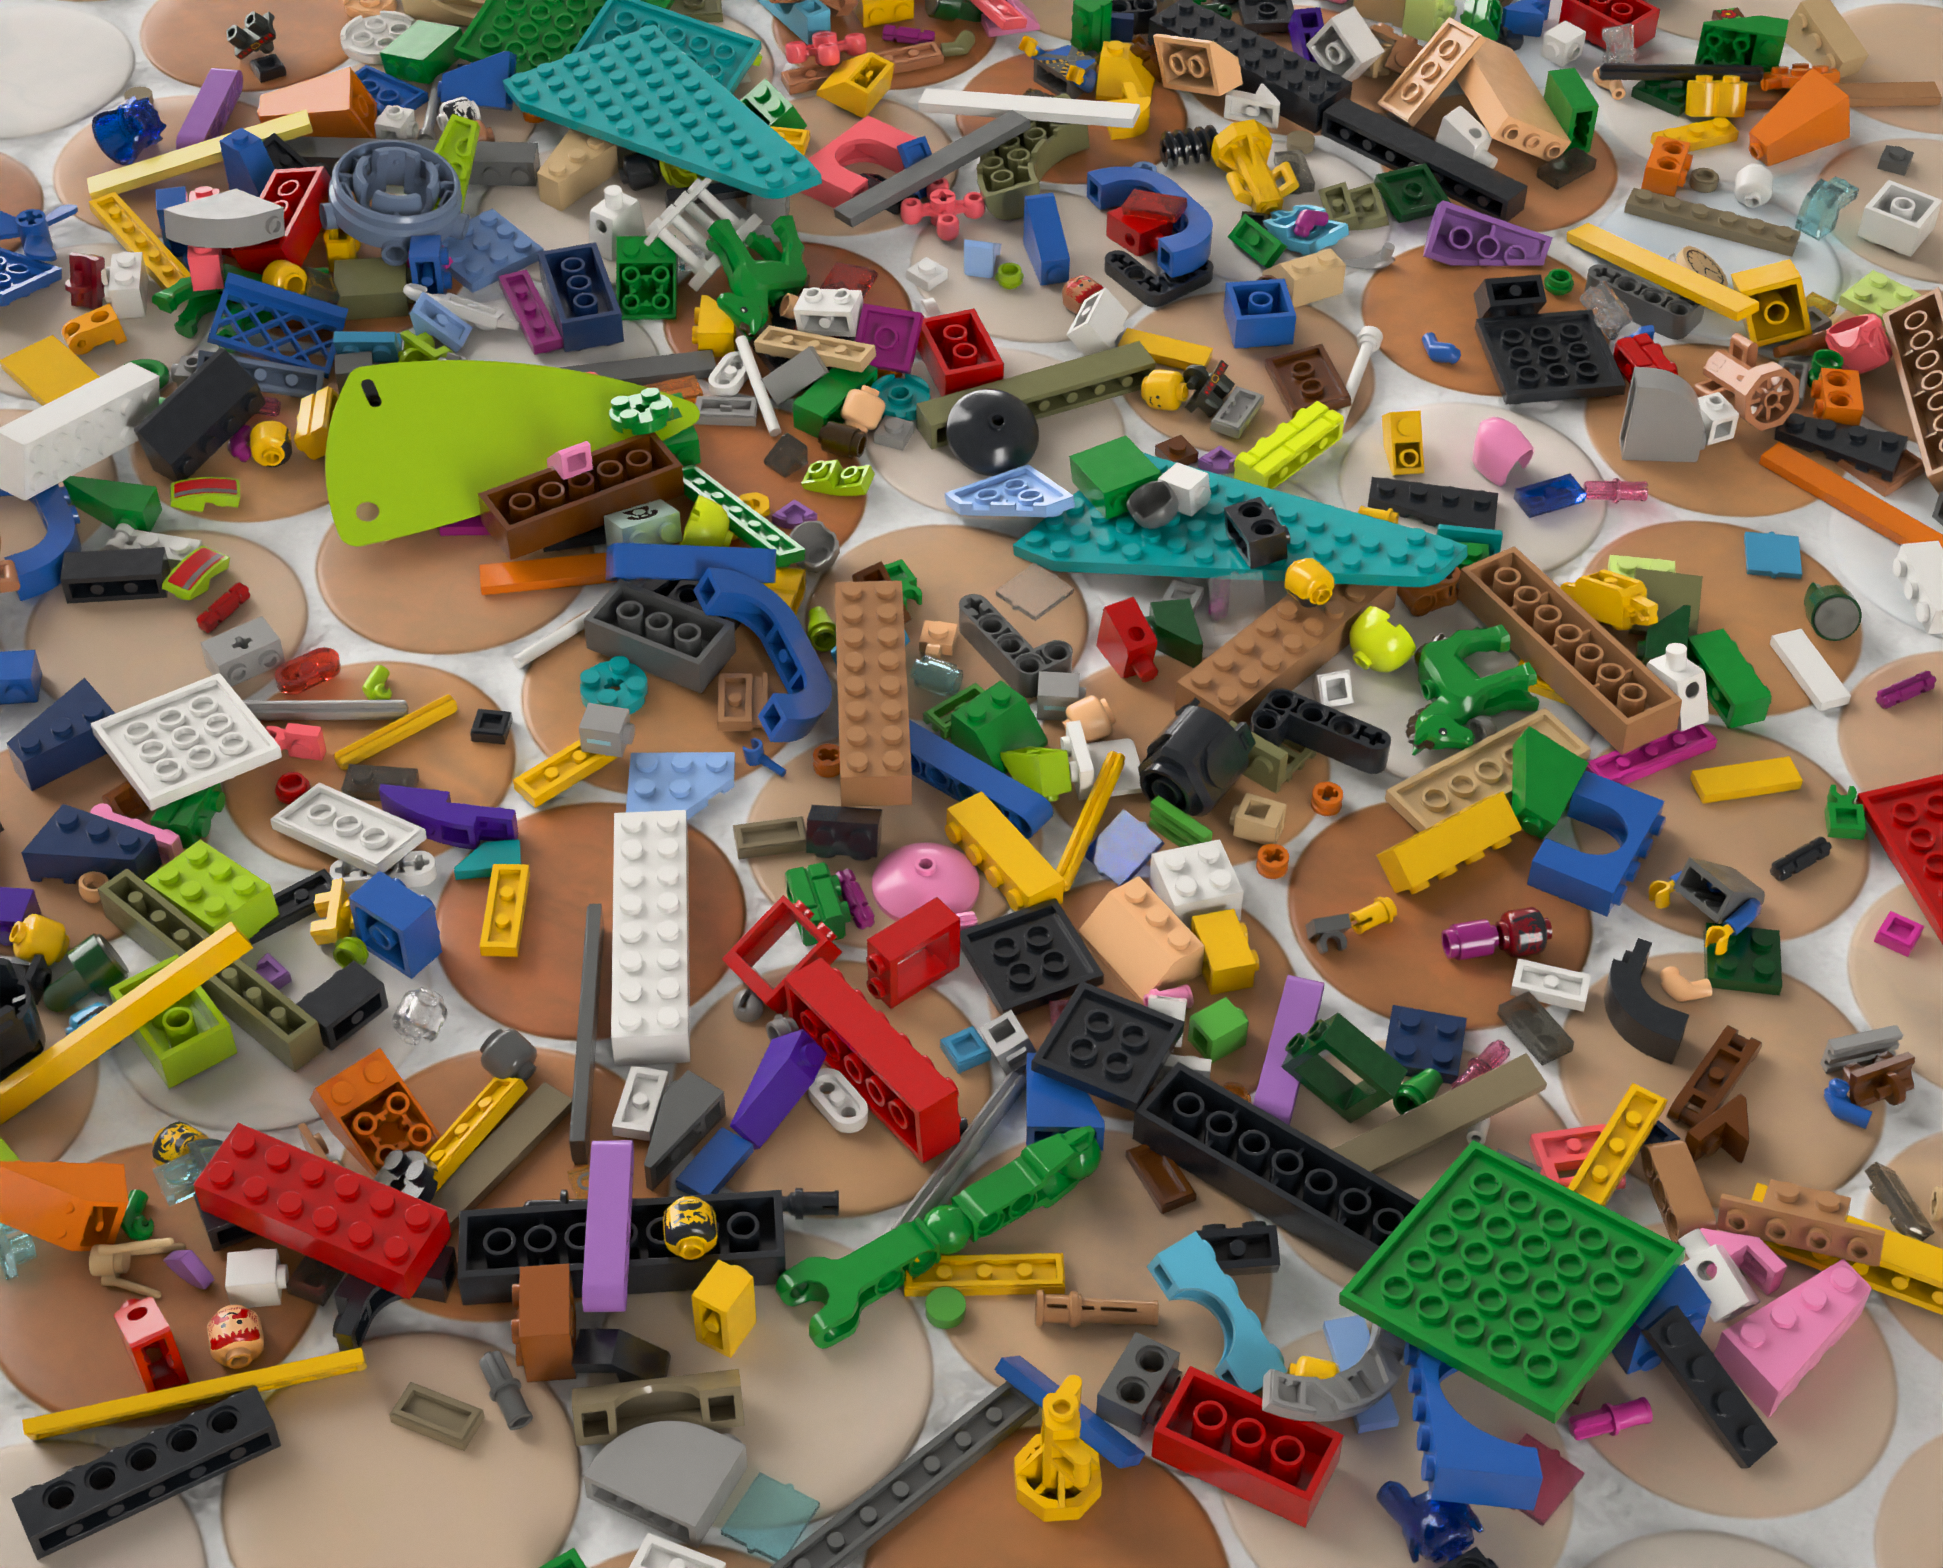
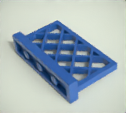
(284, 307)

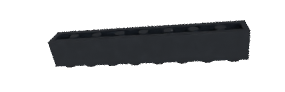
(1401, 147)

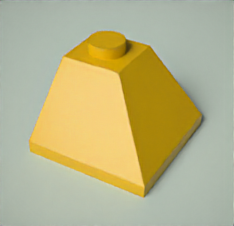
(1118, 67)

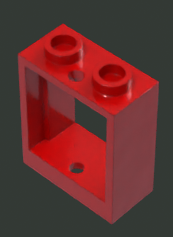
(929, 927)
(764, 935)

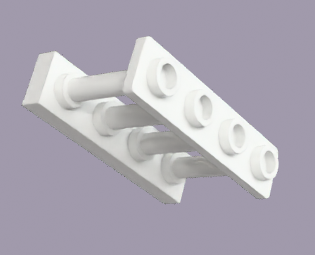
(685, 202)

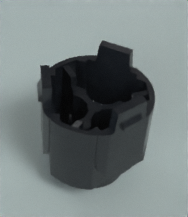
(1195, 760)
(20, 1024)

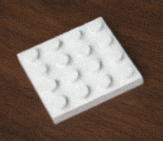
(185, 741)

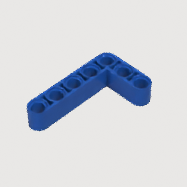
(686, 562)

